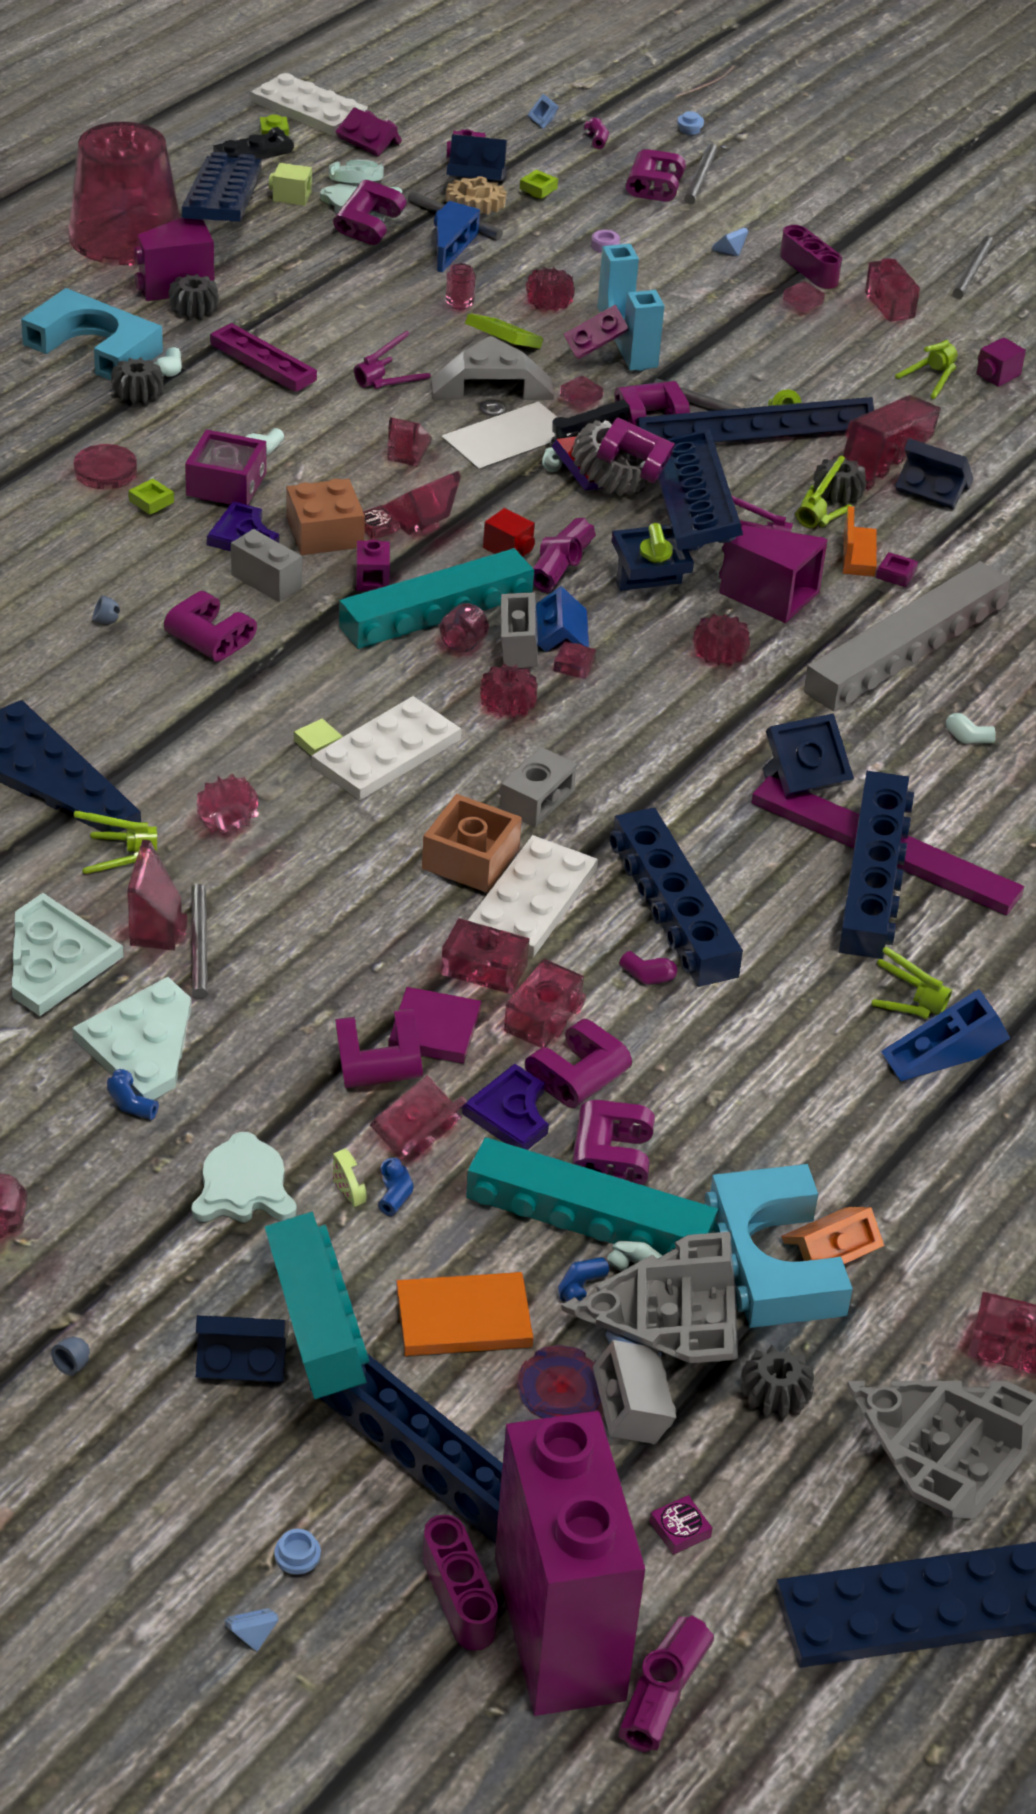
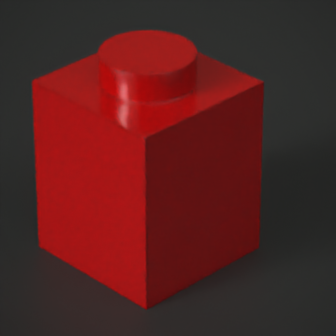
(508, 531)

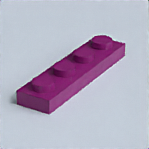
(263, 357)

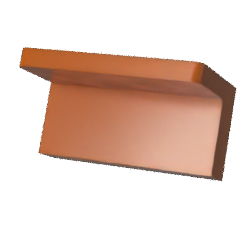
(859, 548)
(841, 1234)

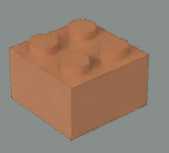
(324, 516)
(471, 843)

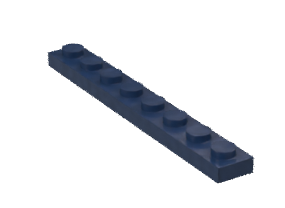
(763, 421)

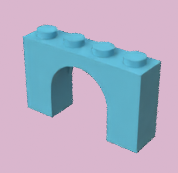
(640, 309)
(75, 314)
(767, 1287)

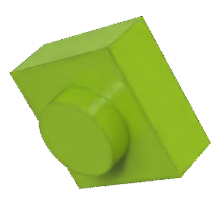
(271, 121)
(538, 184)
(151, 496)

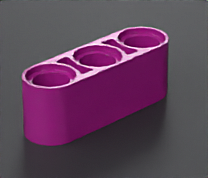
(811, 256)
(459, 1600)

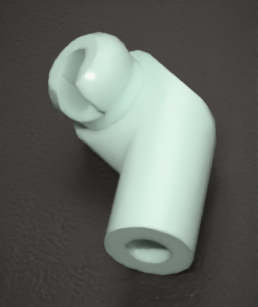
(171, 363)
(272, 439)
(551, 460)
(967, 732)
(627, 1252)

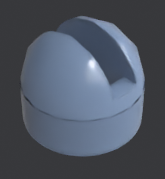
(106, 610)
(70, 1355)

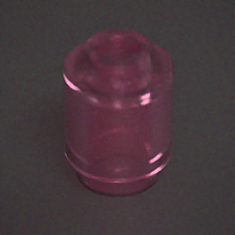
(460, 286)

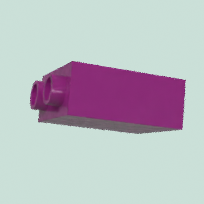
(568, 1562)

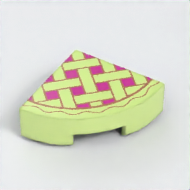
(345, 1178)

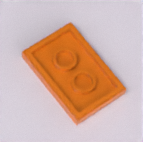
(464, 1314)

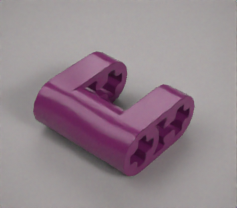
(645, 171)
(354, 217)
(651, 397)
(638, 443)
(192, 624)
(384, 1063)
(601, 1063)
(598, 1130)

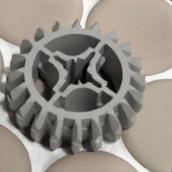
(620, 475)

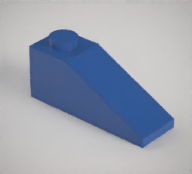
(455, 230)
(948, 1039)

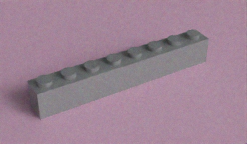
(906, 636)

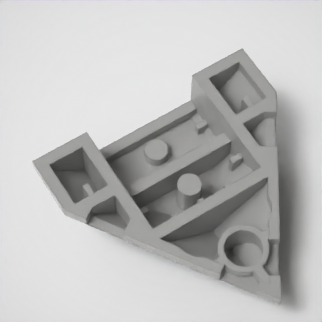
(491, 359)
(673, 1302)
(950, 1439)

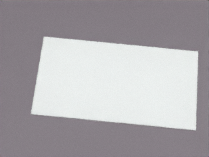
(504, 435)

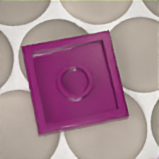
(442, 1023)

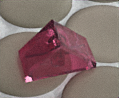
(407, 441)

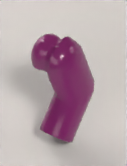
(596, 127)
(649, 971)

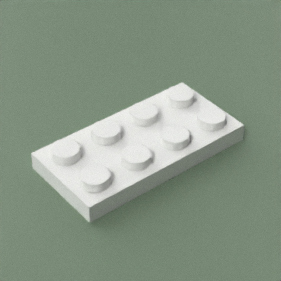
(304, 102)
(386, 748)
(536, 891)

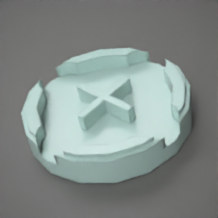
(356, 171)

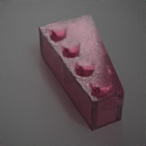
(882, 434)

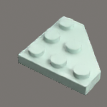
(56, 953)
(141, 1036)

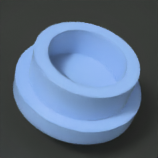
(690, 123)
(297, 1551)

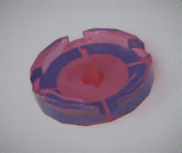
(558, 1382)

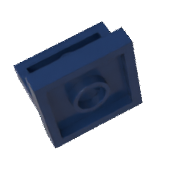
(477, 157)
(934, 474)
(638, 572)
(808, 755)
(241, 1348)

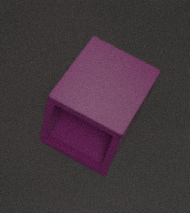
(170, 253)
(773, 570)

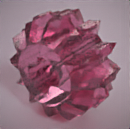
(550, 289)
(721, 639)
(508, 690)
(227, 804)

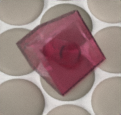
(425, 505)
(153, 903)

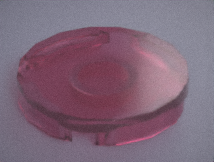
(105, 465)

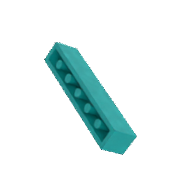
(428, 598)
(582, 1198)
(318, 1304)

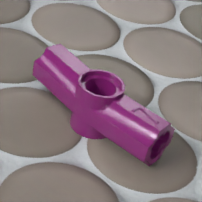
(561, 552)
(654, 1700)

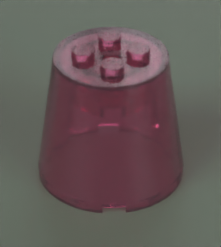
(120, 190)

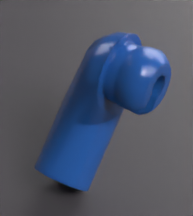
(126, 1099)
(398, 1186)
(578, 1274)

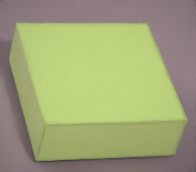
(316, 736)

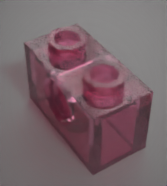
(892, 290)
(485, 956)
(544, 1004)
(1005, 1332)

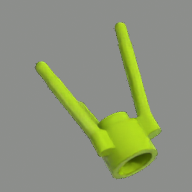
(941, 357)
(814, 508)
(133, 838)
(930, 992)

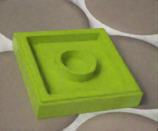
(504, 330)

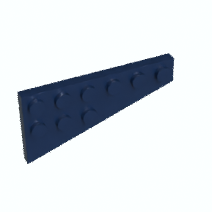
(44, 764)

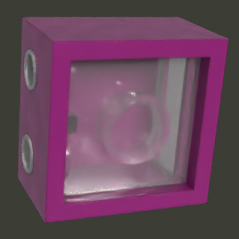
(225, 467)

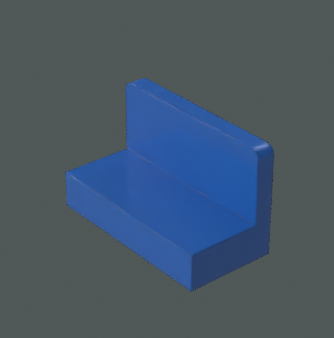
(561, 618)

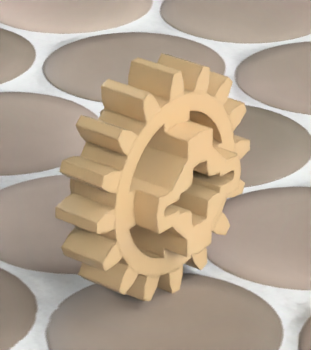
(477, 194)

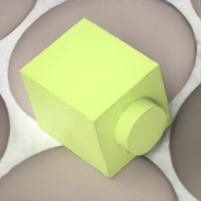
(291, 184)

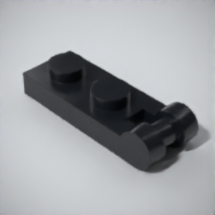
(262, 146)
(562, 426)

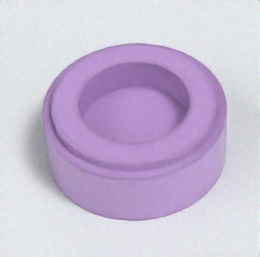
(604, 238)

